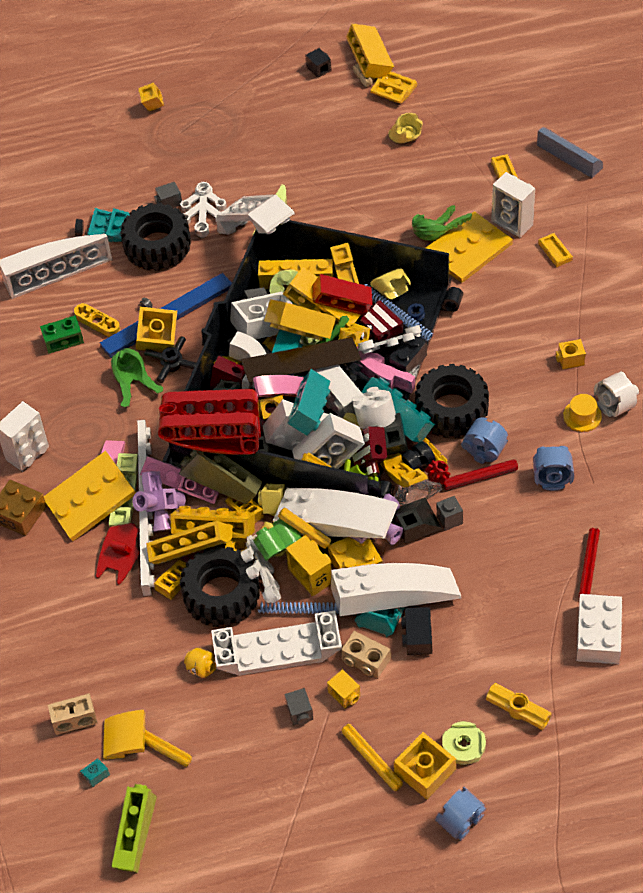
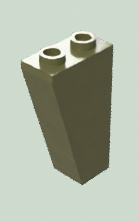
(220, 474)

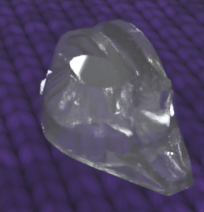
(417, 491)

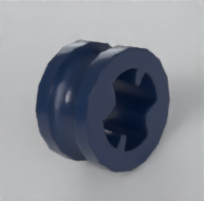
(416, 308)

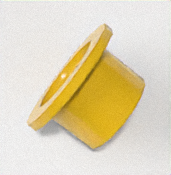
(582, 413)

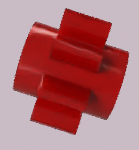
(437, 471)

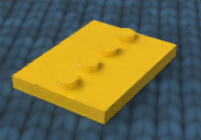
(471, 246)
(89, 495)

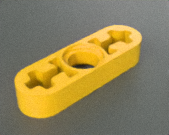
(94, 313)

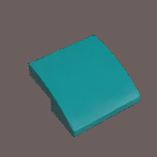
(107, 223)

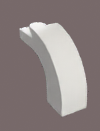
(243, 347)

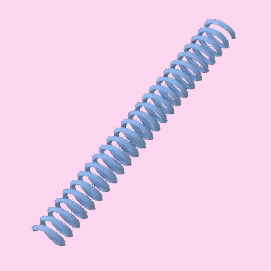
(426, 334)
(303, 609)

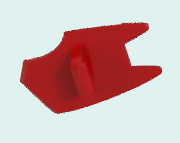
(119, 550)

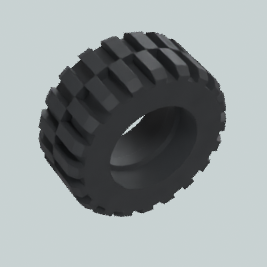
(157, 253)
(452, 381)
(223, 608)

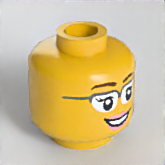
(200, 662)

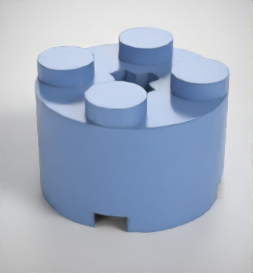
(485, 440)
(553, 467)
(460, 813)

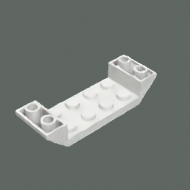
(262, 210)
(277, 647)

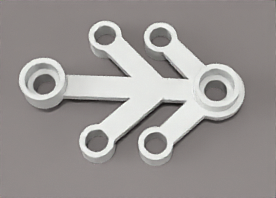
(202, 192)
(369, 346)
(266, 570)

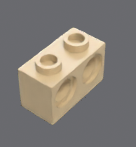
(368, 650)
(72, 714)

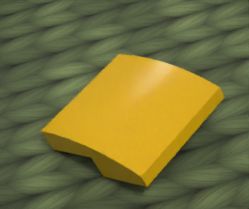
(394, 87)
(124, 734)

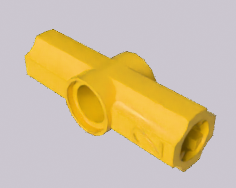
(529, 712)

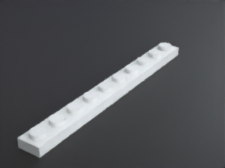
(146, 528)

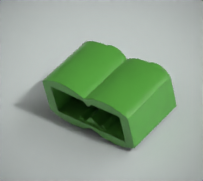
(276, 539)

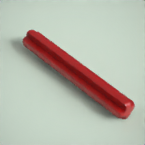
(480, 474)
(589, 561)

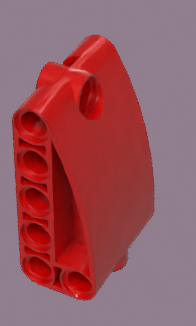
(214, 426)

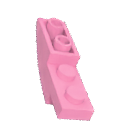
(375, 367)
(171, 477)

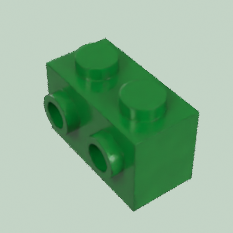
(61, 334)

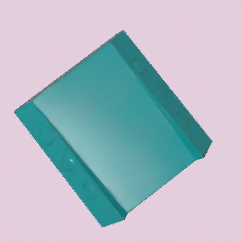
(380, 621)

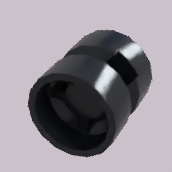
(419, 456)

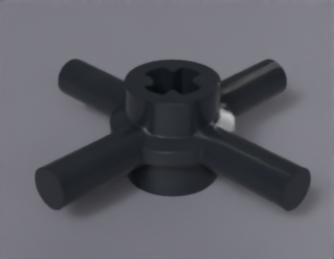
(170, 359)
(353, 371)

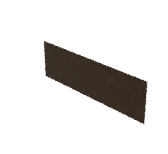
(301, 359)

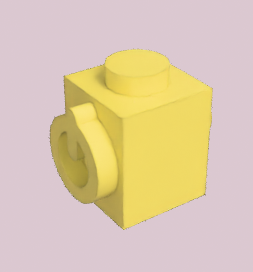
(270, 497)

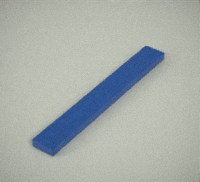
(183, 306)

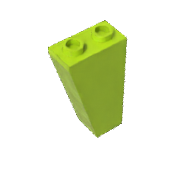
(133, 828)

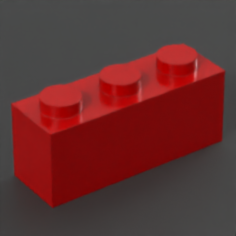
(342, 294)

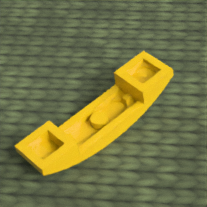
(343, 263)
(401, 472)

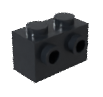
(409, 355)
(418, 631)

